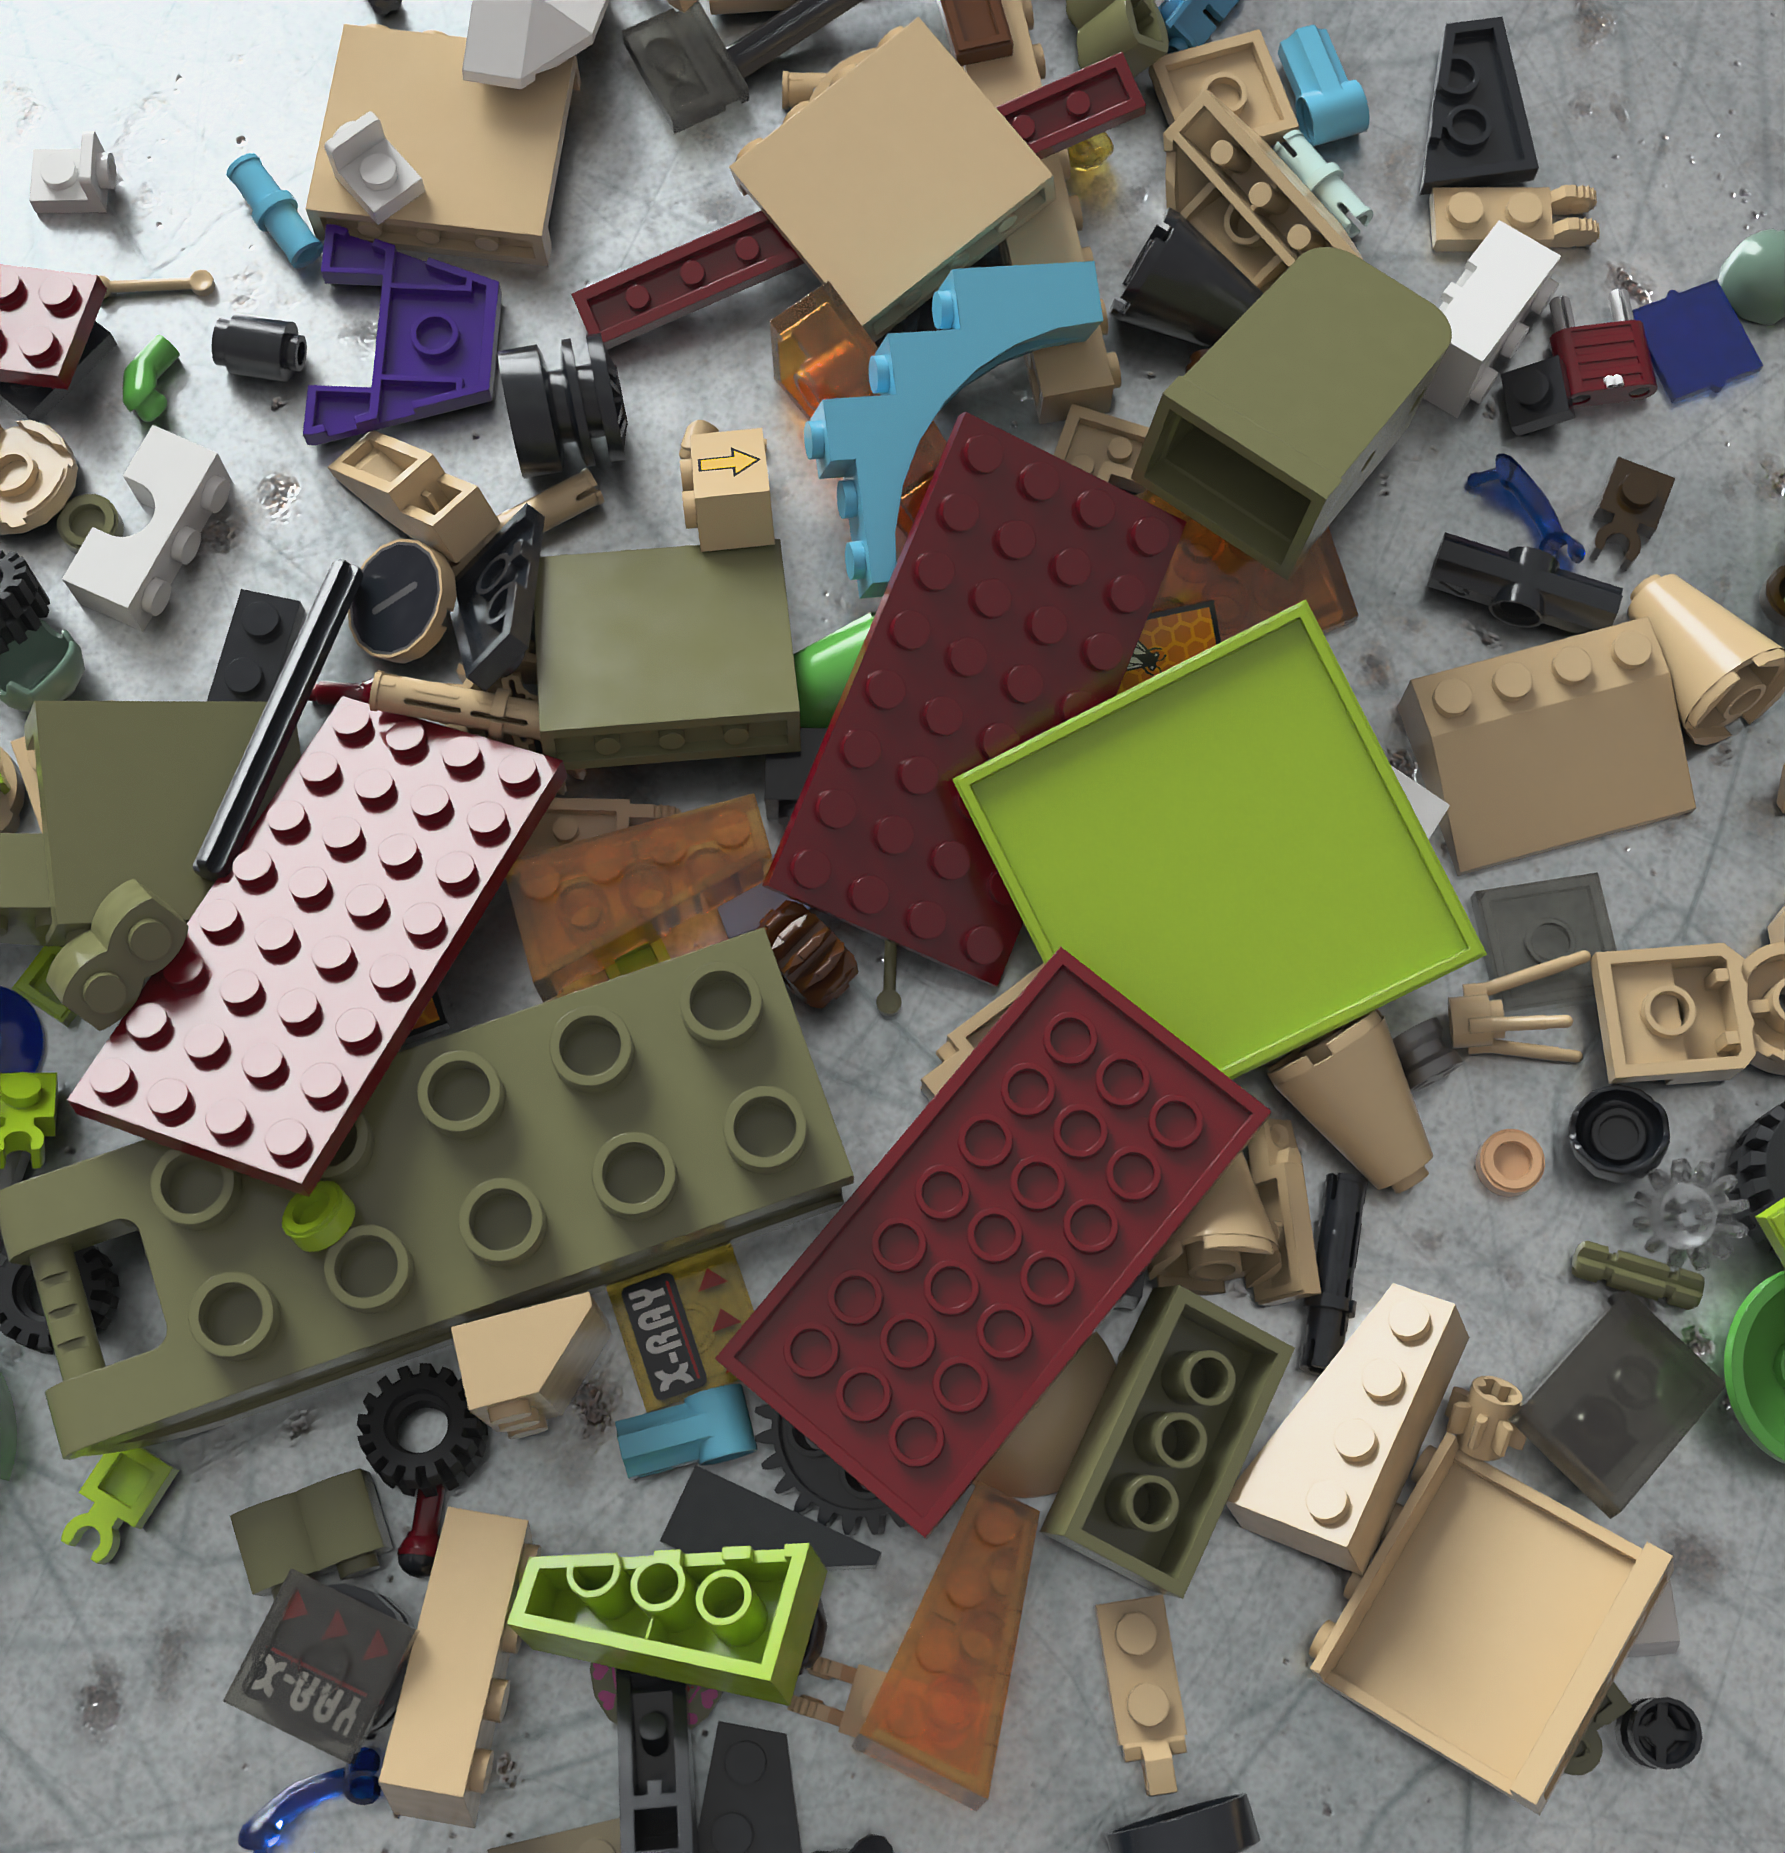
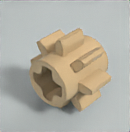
(1482, 1418)

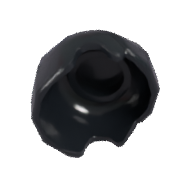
(1619, 1133)

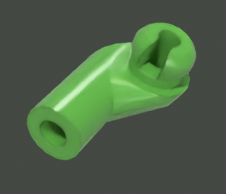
(142, 375)

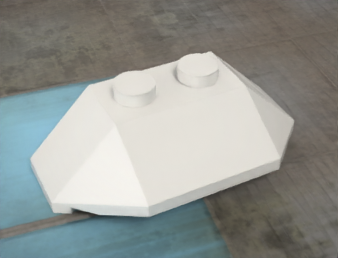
(525, 37)

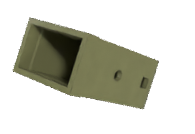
(1294, 406)

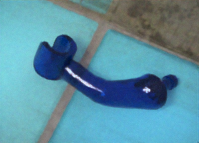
(1534, 502)
(352, 1781)

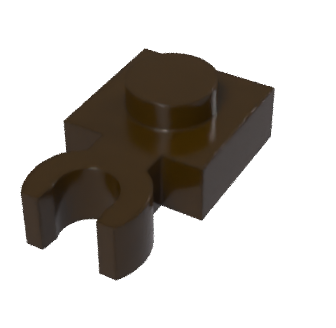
(1631, 507)

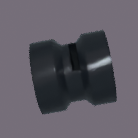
(1673, 1733)

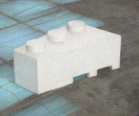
(1486, 313)

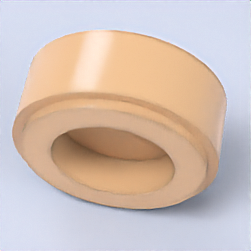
(1510, 1162)

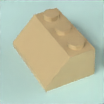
(529, 1361)

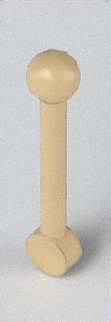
(200, 282)

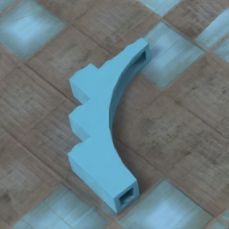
(871, 440)

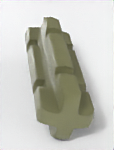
(1638, 1275)

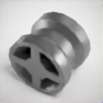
(1425, 1054)

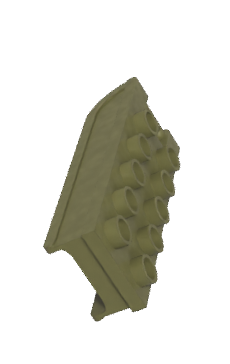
(480, 1186)

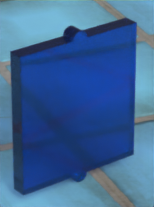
(1696, 341)

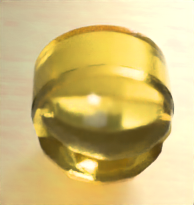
(1090, 153)

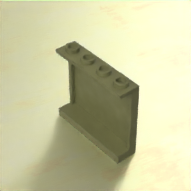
(664, 656)
(134, 796)

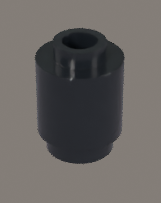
(258, 347)

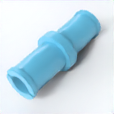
(274, 210)

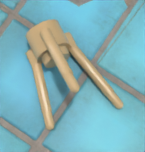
(1479, 1023)

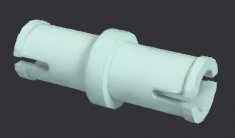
(1324, 181)

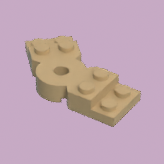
(1691, 1010)

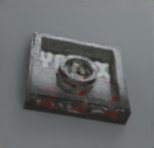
(1538, 924)
(321, 1666)

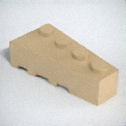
(457, 1670)

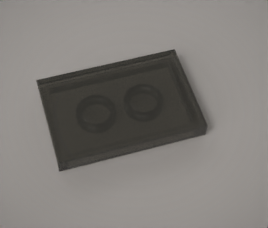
(1618, 1403)

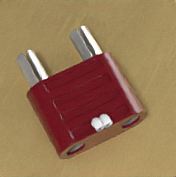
(1604, 359)

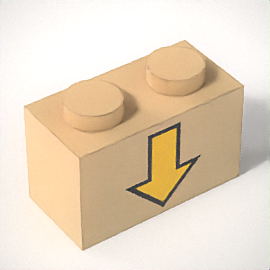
(728, 490)

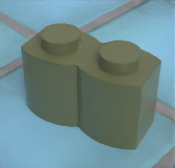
(1118, 27)
(106, 967)
(313, 1531)

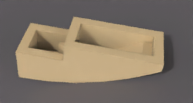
(416, 494)

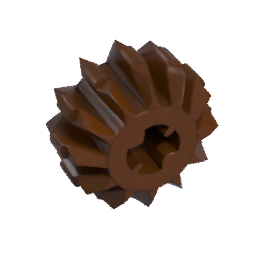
(808, 954)

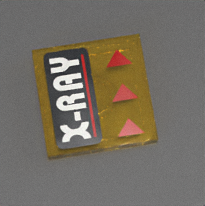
(679, 1323)

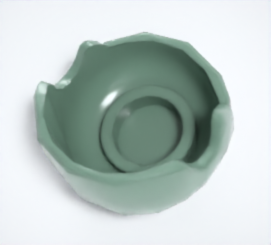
(1756, 277)
(40, 668)

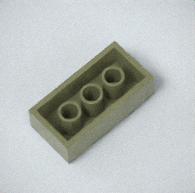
(1168, 1440)

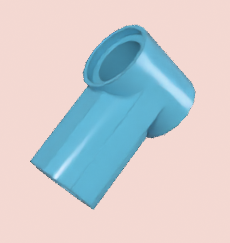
(1326, 102)
(705, 1430)

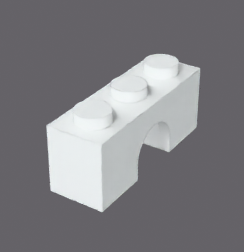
(134, 573)

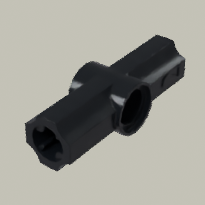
(1523, 586)

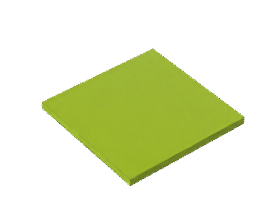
(1227, 849)

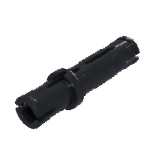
(1336, 1265)

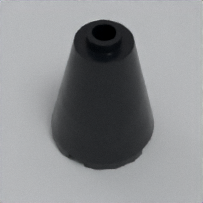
(1184, 286)

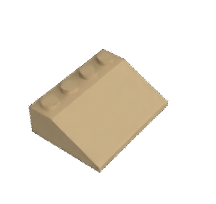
(1550, 745)

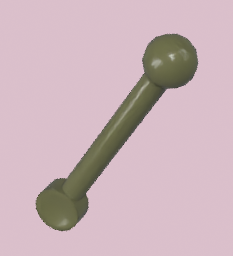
(888, 1000)

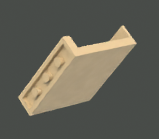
(478, 147)
(894, 177)
(1490, 1623)

